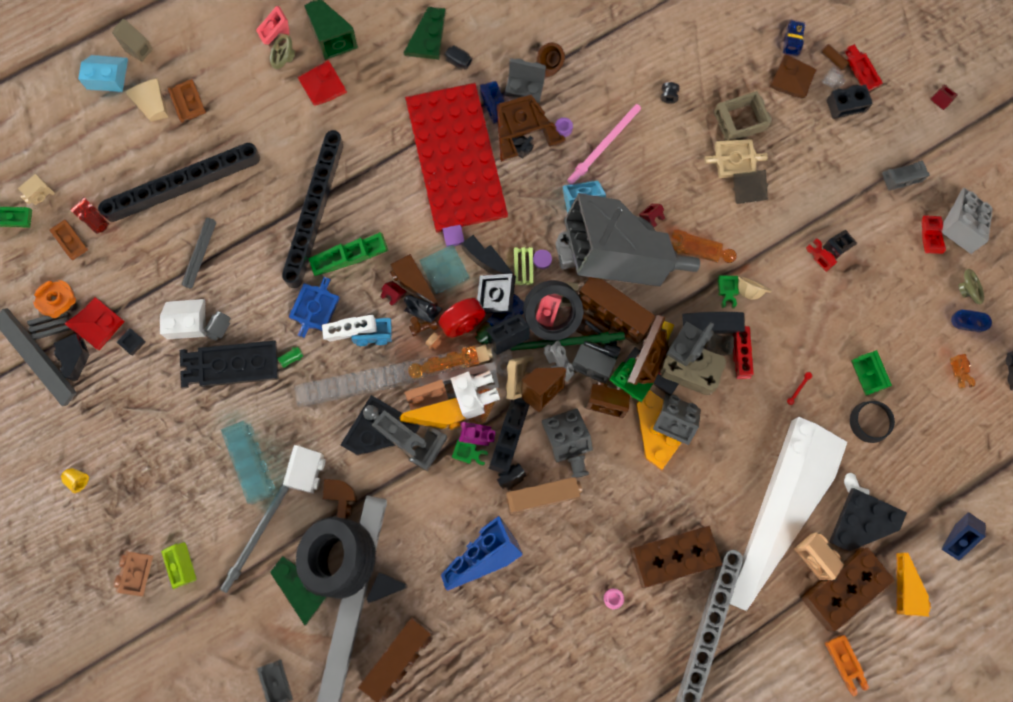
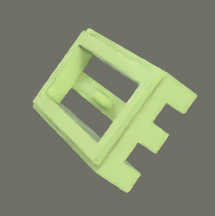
(523, 251)

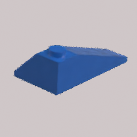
(488, 553)

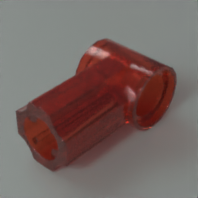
(87, 212)

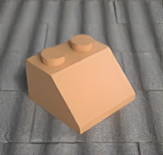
(819, 557)

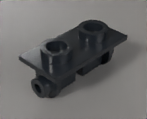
(421, 308)

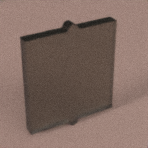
(750, 186)

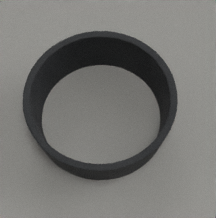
(854, 424)

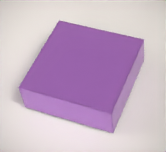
(453, 235)

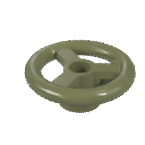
(284, 53)
(972, 287)

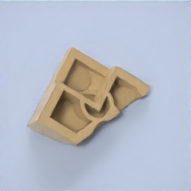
(149, 99)

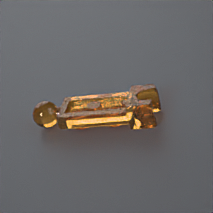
(701, 247)
(468, 357)

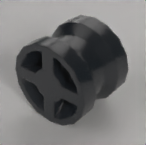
(670, 92)

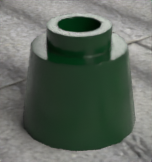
(482, 335)

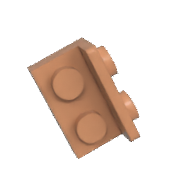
(426, 395)
(133, 573)

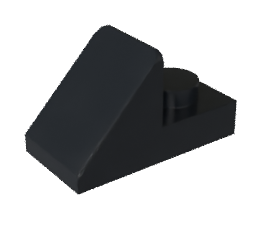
(840, 244)

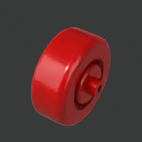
(462, 317)

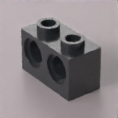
(850, 104)

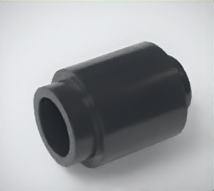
(458, 57)
(513, 478)

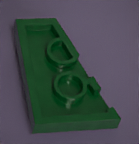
(428, 35)
(302, 601)

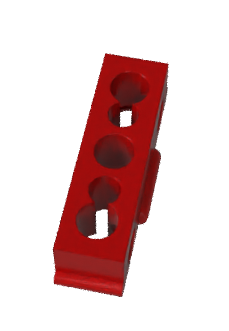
(738, 356)

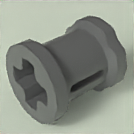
(578, 466)

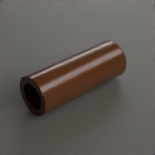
(835, 57)

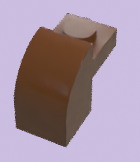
(343, 493)

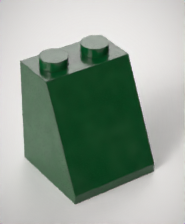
(331, 30)

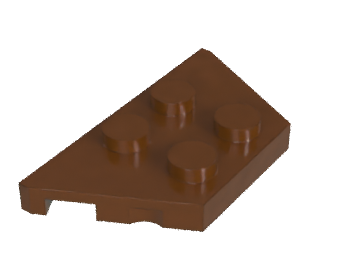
(652, 354)

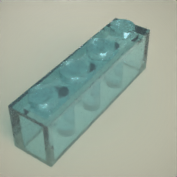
(247, 462)

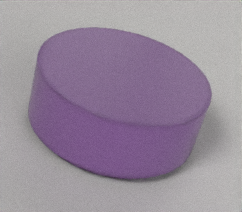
(564, 126)
(542, 259)

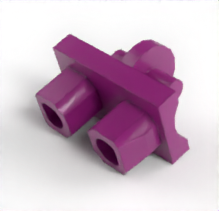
(476, 434)

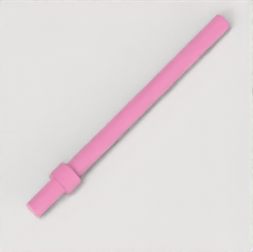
(582, 168)

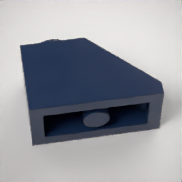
(964, 536)

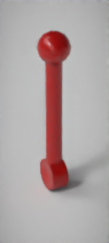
(807, 376)

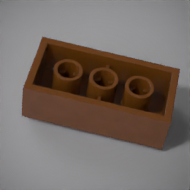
(616, 309)
(671, 569)
(860, 591)
(396, 658)

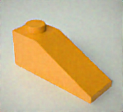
(437, 415)
(910, 591)

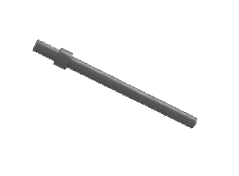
(235, 571)

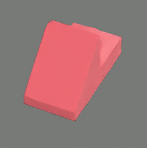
(273, 25)
(548, 309)

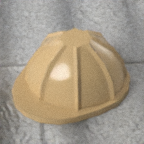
(751, 289)

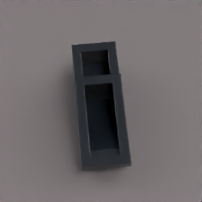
(485, 258)
(723, 321)

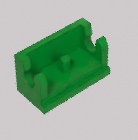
(871, 373)

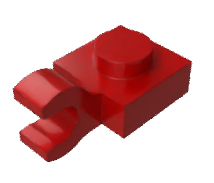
(822, 257)

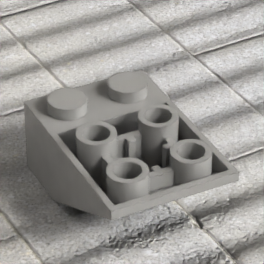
(968, 221)

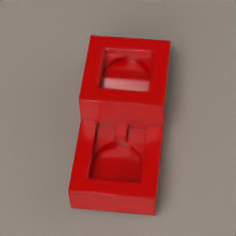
(932, 234)

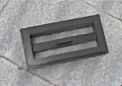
(33, 328)

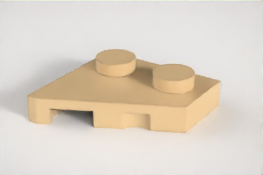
(516, 371)

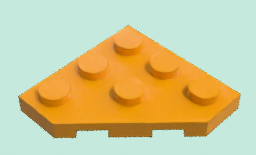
(657, 446)

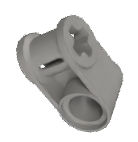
(564, 251)

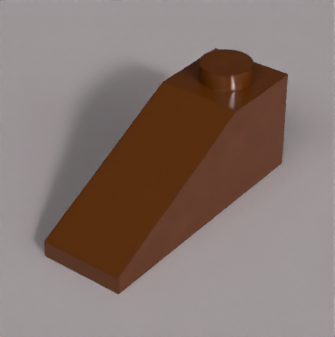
(410, 278)

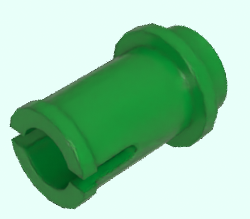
(291, 356)

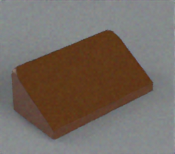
(585, 330)

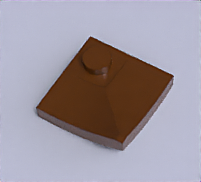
(793, 77)

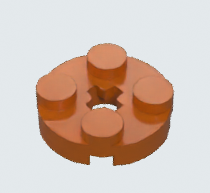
(61, 304)

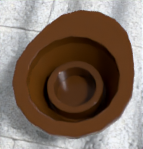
(552, 57)

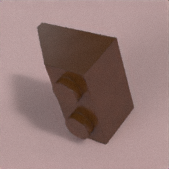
(542, 386)
(608, 400)

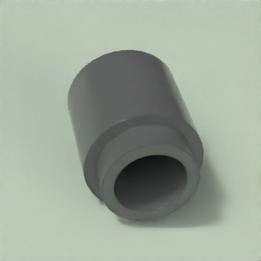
(217, 326)

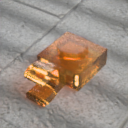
(961, 368)

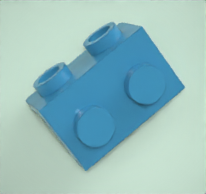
(381, 337)

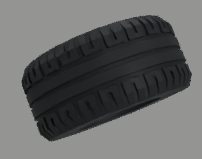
(314, 552)

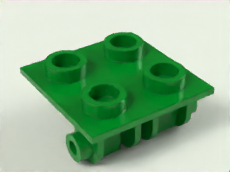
(620, 379)

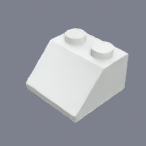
(183, 319)
(304, 469)

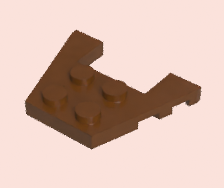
(521, 118)

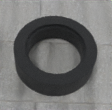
(566, 328)

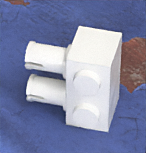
(466, 391)

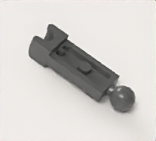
(394, 430)

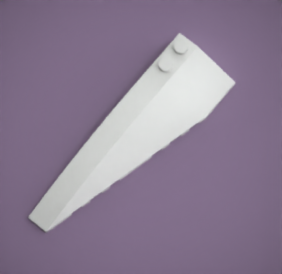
(796, 487)

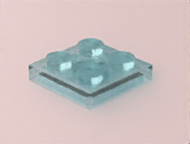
(444, 269)

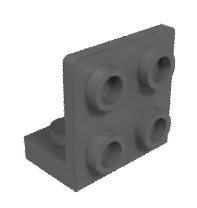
(525, 79)
(689, 343)
(678, 419)
(567, 435)

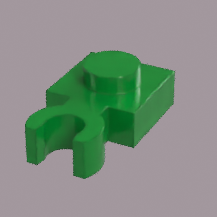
(728, 288)
(466, 452)

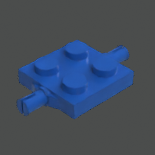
(314, 307)

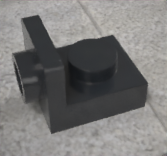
(523, 145)

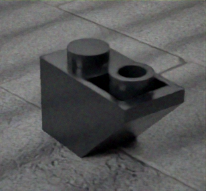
(73, 356)

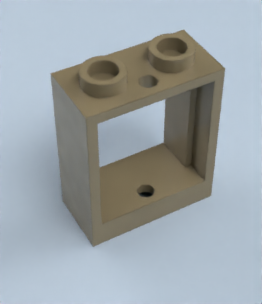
(726, 124)

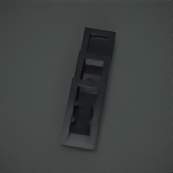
(509, 436)

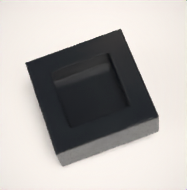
(131, 341)

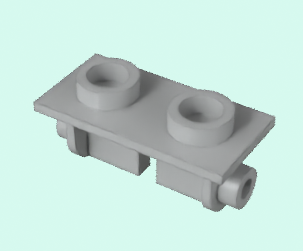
(557, 354)

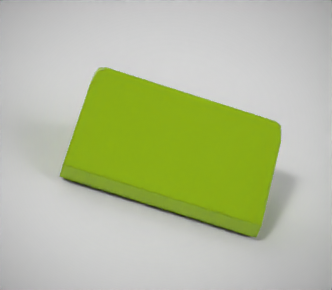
(178, 565)

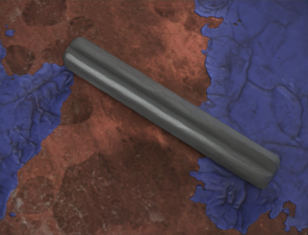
(198, 253)

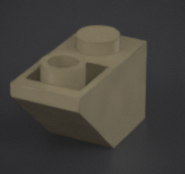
(132, 40)

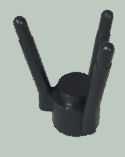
(610, 349)

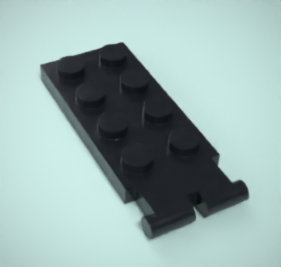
(230, 364)

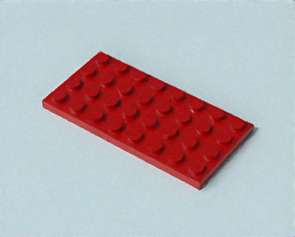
(456, 157)

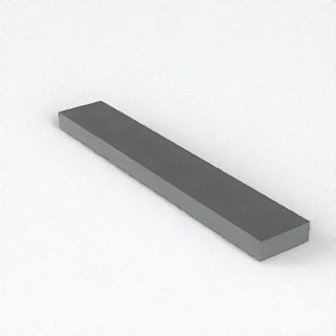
(36, 358)

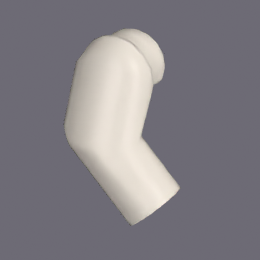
(851, 482)

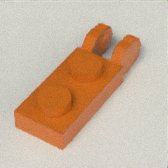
(846, 663)

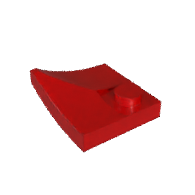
(322, 84)
(96, 323)

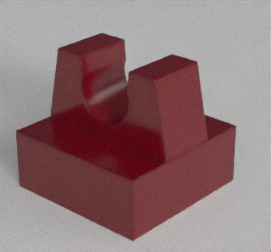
(651, 212)
(393, 290)

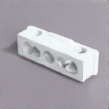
(344, 324)

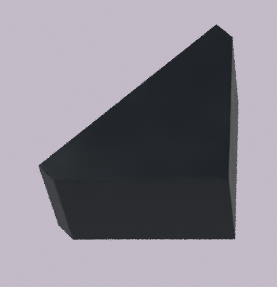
(385, 586)

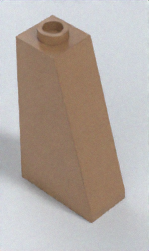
(543, 495)

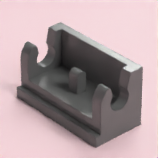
(905, 175)
(593, 364)
(427, 455)
(275, 682)

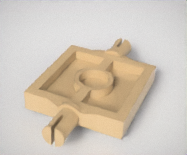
(735, 157)

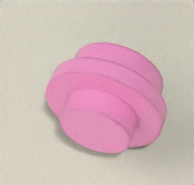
(613, 598)

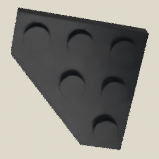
(364, 438)
(865, 521)

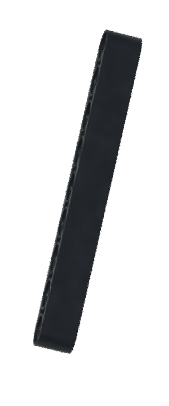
(171, 181)
(313, 217)

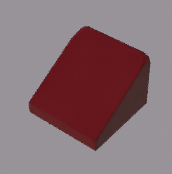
(944, 97)

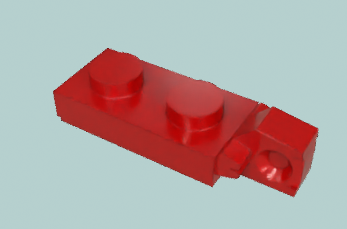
(862, 68)

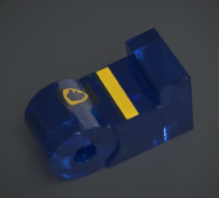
(794, 37)

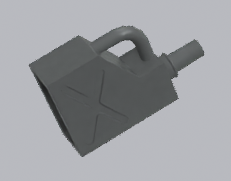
(620, 245)

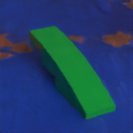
(348, 254)

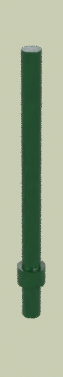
(604, 337)

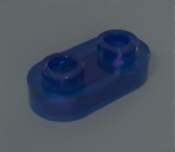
(970, 319)

